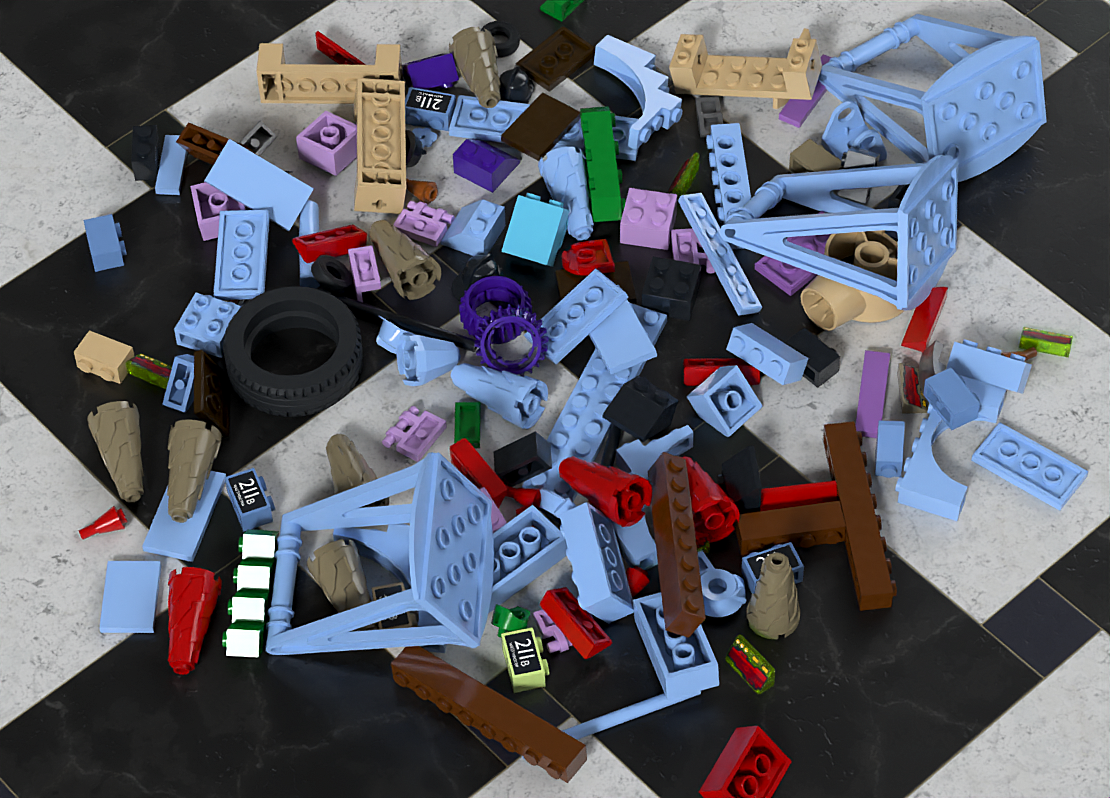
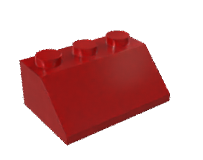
(747, 767)

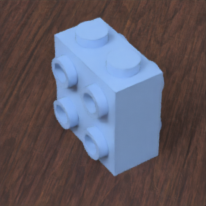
(205, 324)

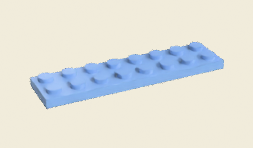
(488, 124)

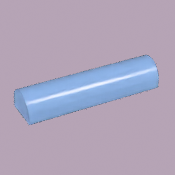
(308, 225)

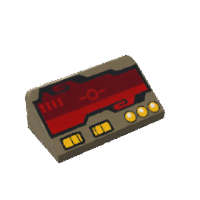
(910, 391)

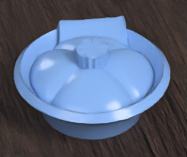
(554, 504)
(722, 592)

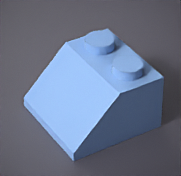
(476, 228)
(725, 400)

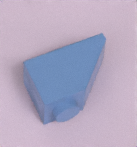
(180, 386)
(889, 448)

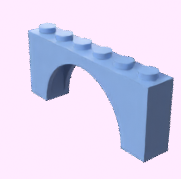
(924, 482)

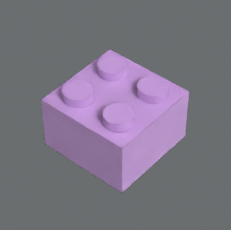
(328, 143)
(208, 204)
(648, 218)

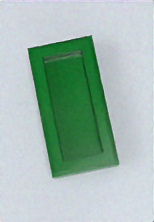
(468, 422)

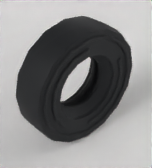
(506, 29)
(340, 279)

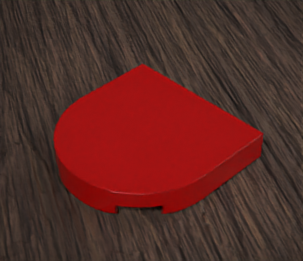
(587, 256)

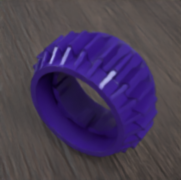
(493, 289)
(518, 316)

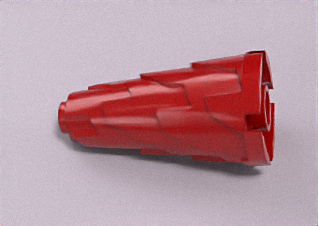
(610, 490)
(711, 506)
(190, 607)

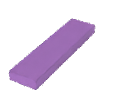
(798, 110)
(872, 392)

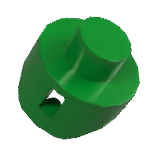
(509, 619)

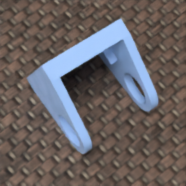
(849, 132)

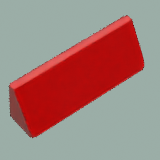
(334, 51)
(330, 242)
(925, 320)
(699, 369)
(477, 470)
(798, 495)
(575, 622)

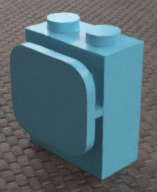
(536, 229)

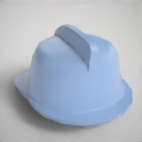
(390, 335)

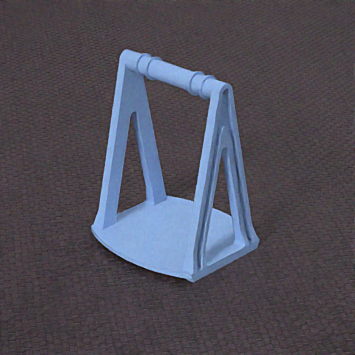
(972, 112)
(922, 224)
(447, 559)

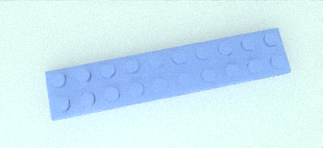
(580, 426)

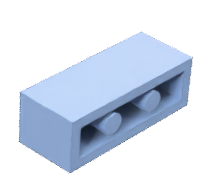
(767, 353)
(989, 366)

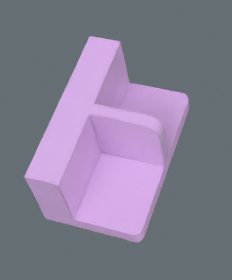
(363, 270)

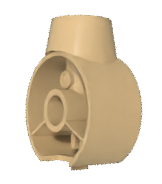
(834, 303)

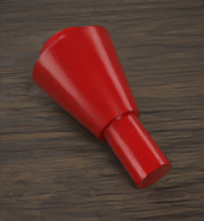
(525, 496)
(108, 522)
(637, 579)

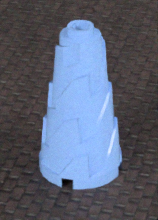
(567, 183)
(503, 392)

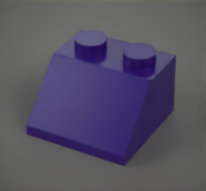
(431, 72)
(483, 164)

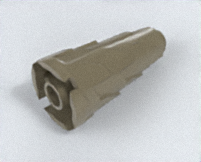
(476, 60)
(406, 262)
(119, 443)
(190, 465)
(349, 467)
(341, 576)
(774, 603)

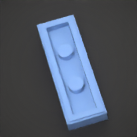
(171, 167)

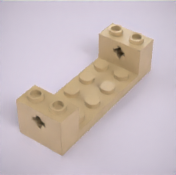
(744, 76)
(320, 83)
(380, 146)

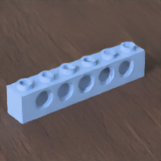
(730, 170)

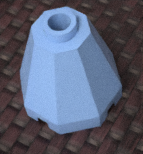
(425, 358)

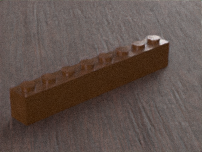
(862, 534)
(676, 545)
(489, 712)

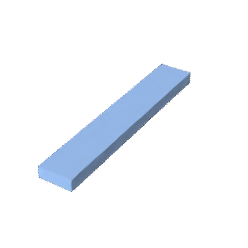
(720, 254)

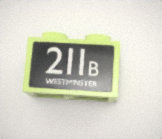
(523, 659)

